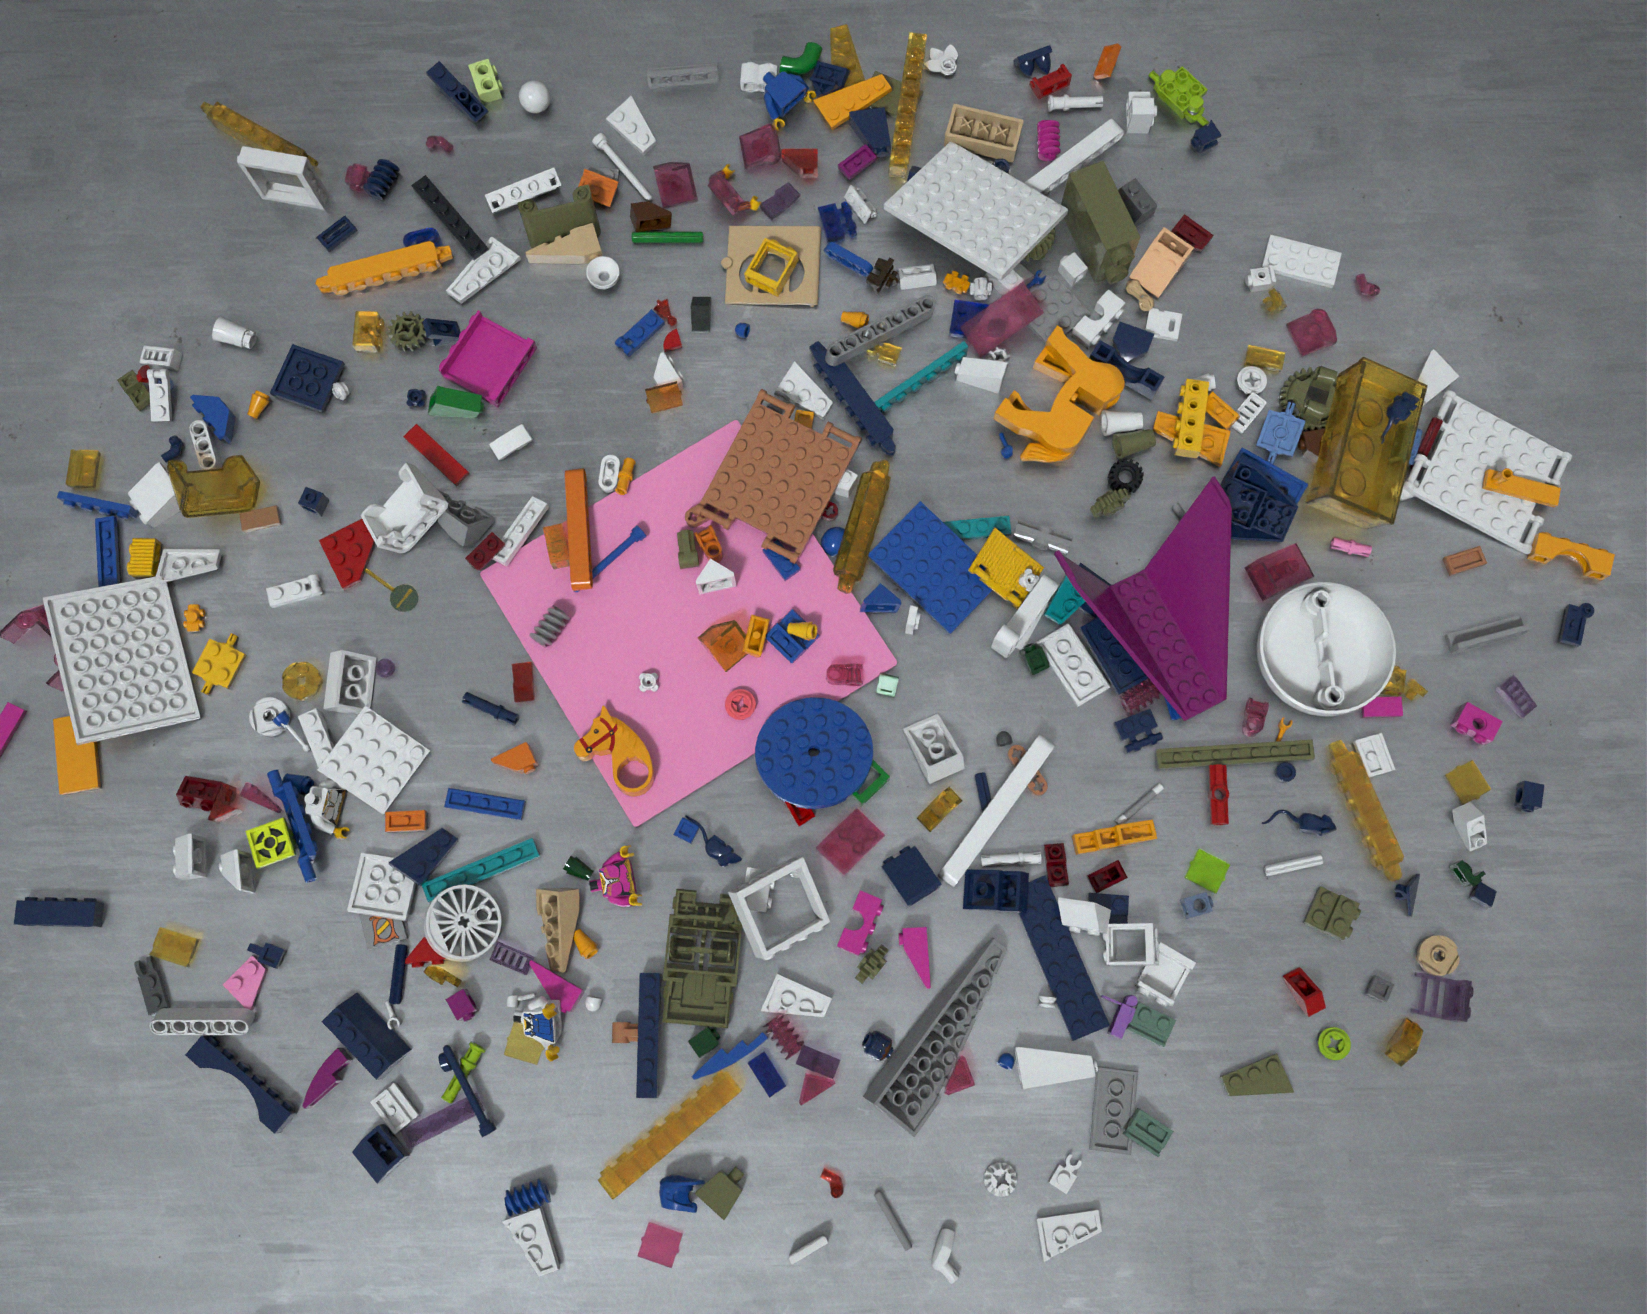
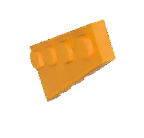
(1213, 440)

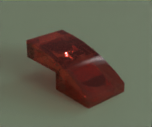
(523, 682)

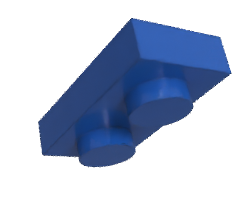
(781, 563)

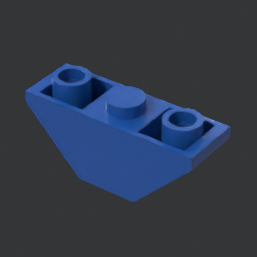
(216, 415)

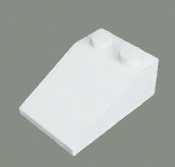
(934, 748)

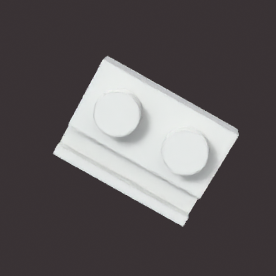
(1374, 755)
(395, 1108)

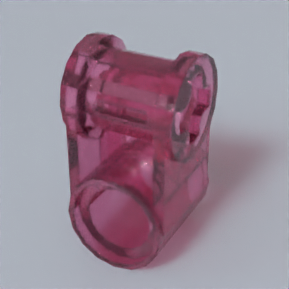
(846, 674)
(1255, 713)

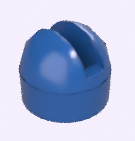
(742, 330)
(1006, 1061)

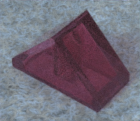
(960, 1077)
(813, 1086)

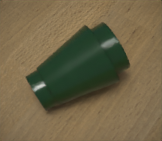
(577, 868)

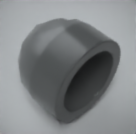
(1003, 739)

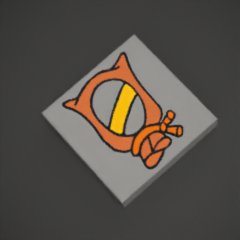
(382, 931)

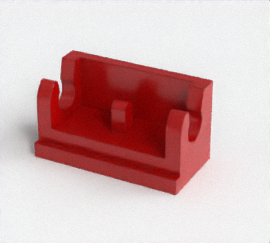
(1051, 82)

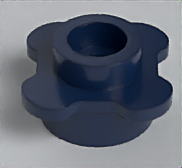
(412, 393)

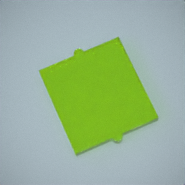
(1207, 871)

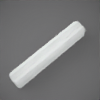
(1294, 864)

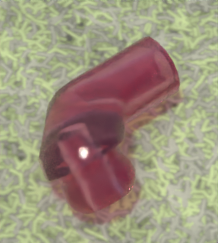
(439, 140)
(1366, 287)

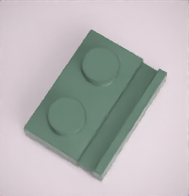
(1151, 1024)
(1148, 1132)

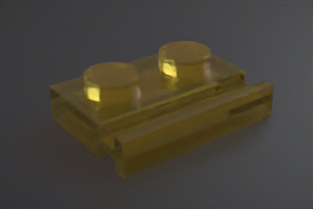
(83, 468)
(174, 947)

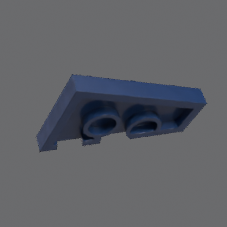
(425, 856)

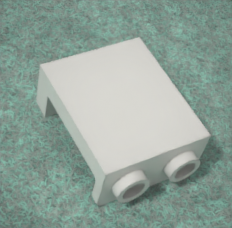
(1167, 978)

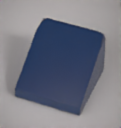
(1483, 895)

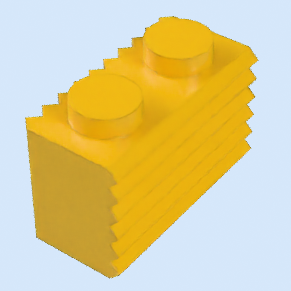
(144, 557)

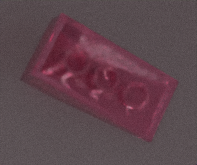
(1001, 319)

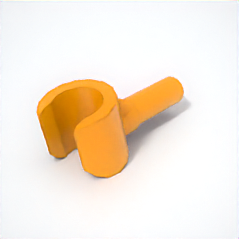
(1283, 728)

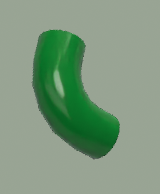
(804, 63)

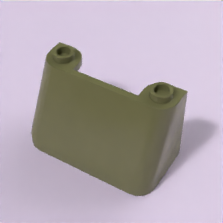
(548, 223)

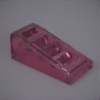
(255, 795)

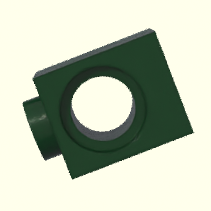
(705, 1041)

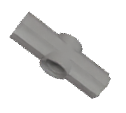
(1042, 537)

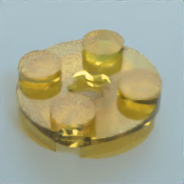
(312, 682)

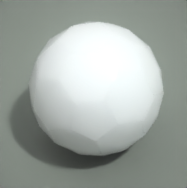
(534, 96)

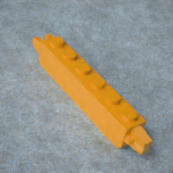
(383, 268)

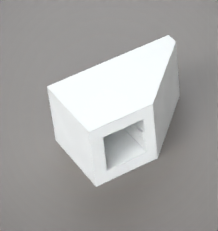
(666, 373)
(1470, 826)

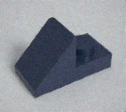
(441, 331)

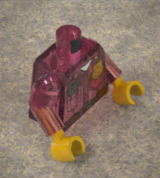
(728, 194)

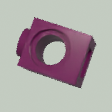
(462, 1005)

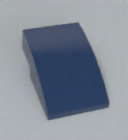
(996, 891)

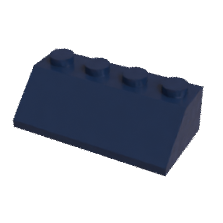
(366, 1036)

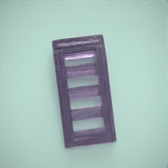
(1507, 696)
(498, 946)

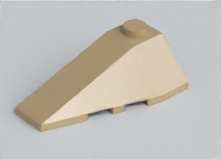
(559, 916)

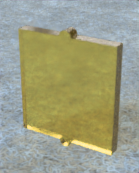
(1467, 782)
(522, 1047)

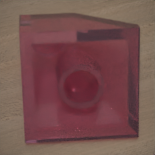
(675, 183)

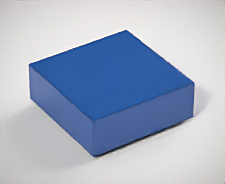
(686, 830)

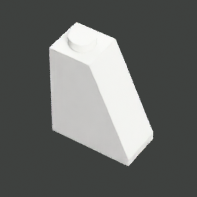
(981, 373)
(1436, 374)

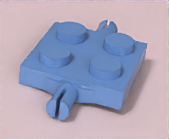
(1281, 433)

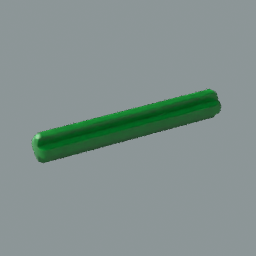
(667, 237)

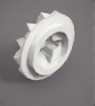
(1256, 374)
(991, 1183)

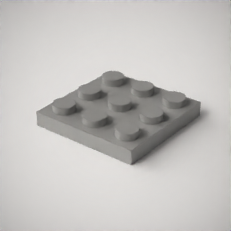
(1059, 309)

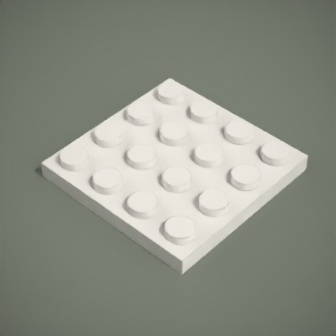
(373, 760)

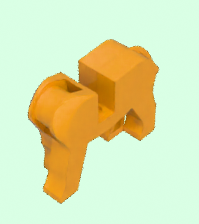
(1061, 431)

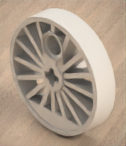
(434, 934)

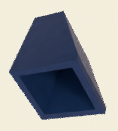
(910, 876)

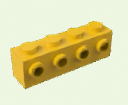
(1191, 418)

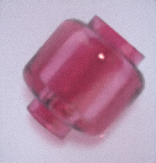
(356, 176)

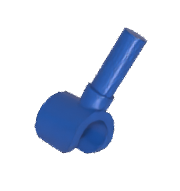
(1037, 280)
(1007, 451)

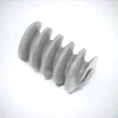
(549, 626)

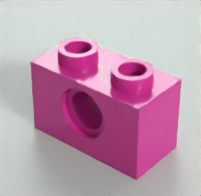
(1487, 723)

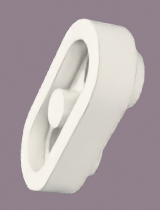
(609, 474)

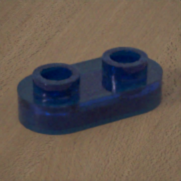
(421, 236)

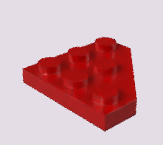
(349, 552)

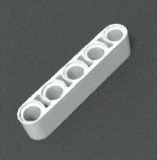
(202, 1021)

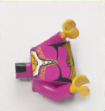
(617, 880)

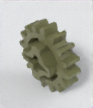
(398, 331)
(1110, 503)
(871, 964)

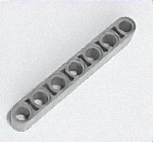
(875, 336)

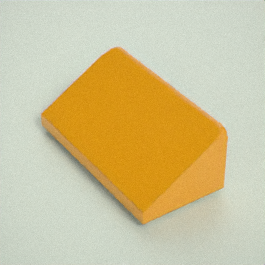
(755, 636)

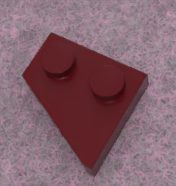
(1192, 233)

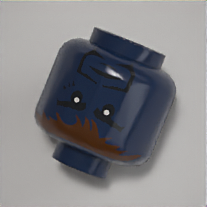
(877, 1045)

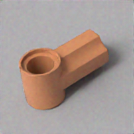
(624, 1032)

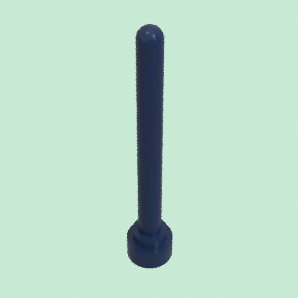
(485, 1126)

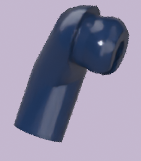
(175, 449)

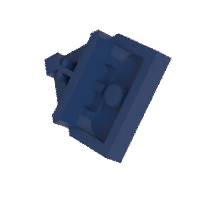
(828, 78)
(1131, 341)

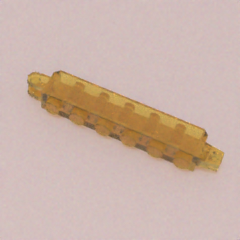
(250, 132)
(861, 525)
(1366, 810)

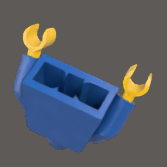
(783, 94)

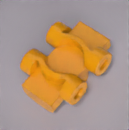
(958, 284)
(193, 616)

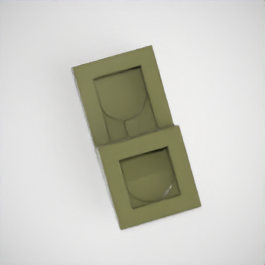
(135, 390)

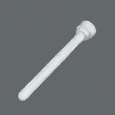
(601, 142)

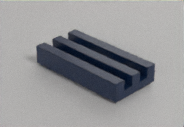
(338, 235)

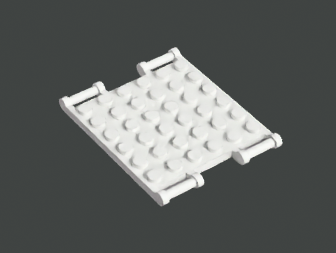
(1456, 470)

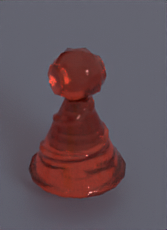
(664, 309)

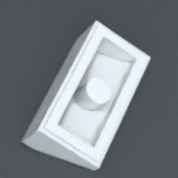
(917, 276)

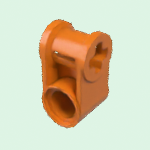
(708, 541)

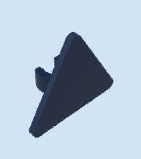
(1408, 893)

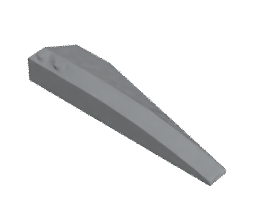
(920, 1066)

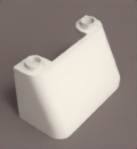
(406, 513)

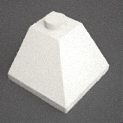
(1016, 276)
(237, 869)

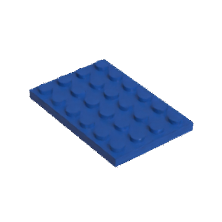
(931, 567)

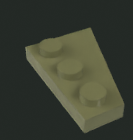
(1258, 1078)

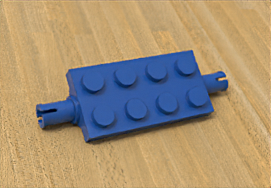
(300, 829)

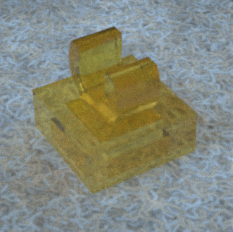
(1276, 299)
(1415, 689)

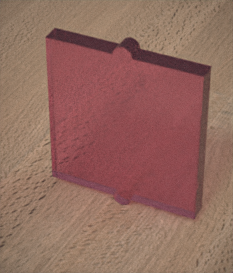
(660, 1245)

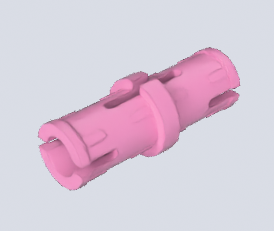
(1350, 547)

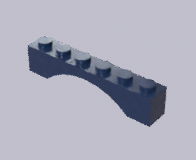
(648, 1035)
(271, 1109)

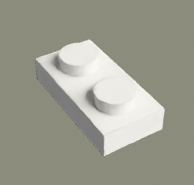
(913, 620)

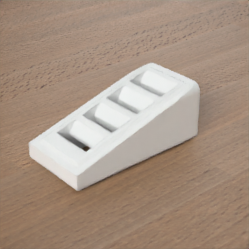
(171, 362)
(1253, 402)

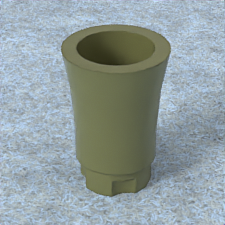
(1132, 442)

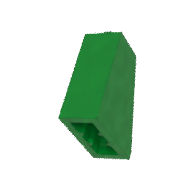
(454, 403)

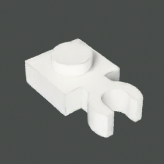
(1063, 1176)

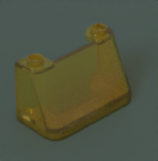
(214, 490)

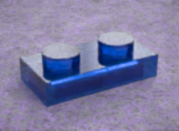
(766, 1074)

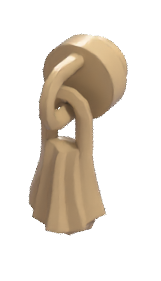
(1145, 303)

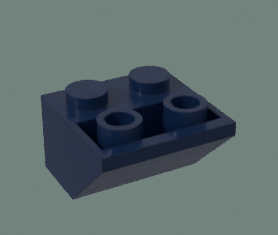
(380, 1152)

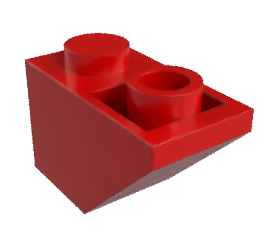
(423, 954)

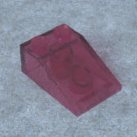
(1279, 571)

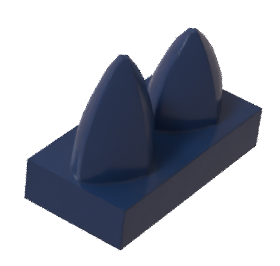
(1041, 57)

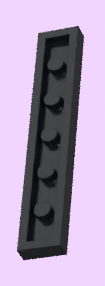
(450, 217)

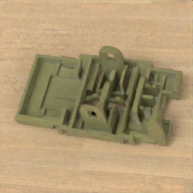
(698, 993)

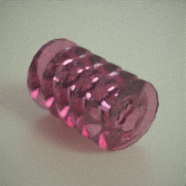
(1139, 696)
(784, 1036)

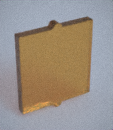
(663, 397)

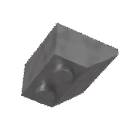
(1137, 202)

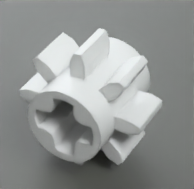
(980, 288)
(999, 353)

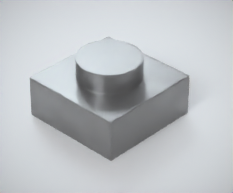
(1380, 989)

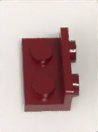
(485, 551)
(198, 793)

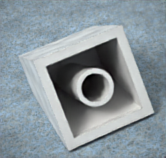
(154, 497)

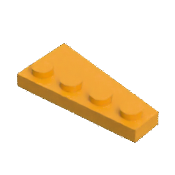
(837, 105)

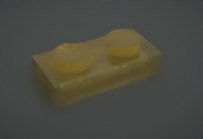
(1264, 358)

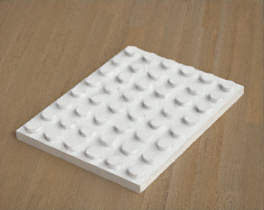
(976, 210)
(120, 659)

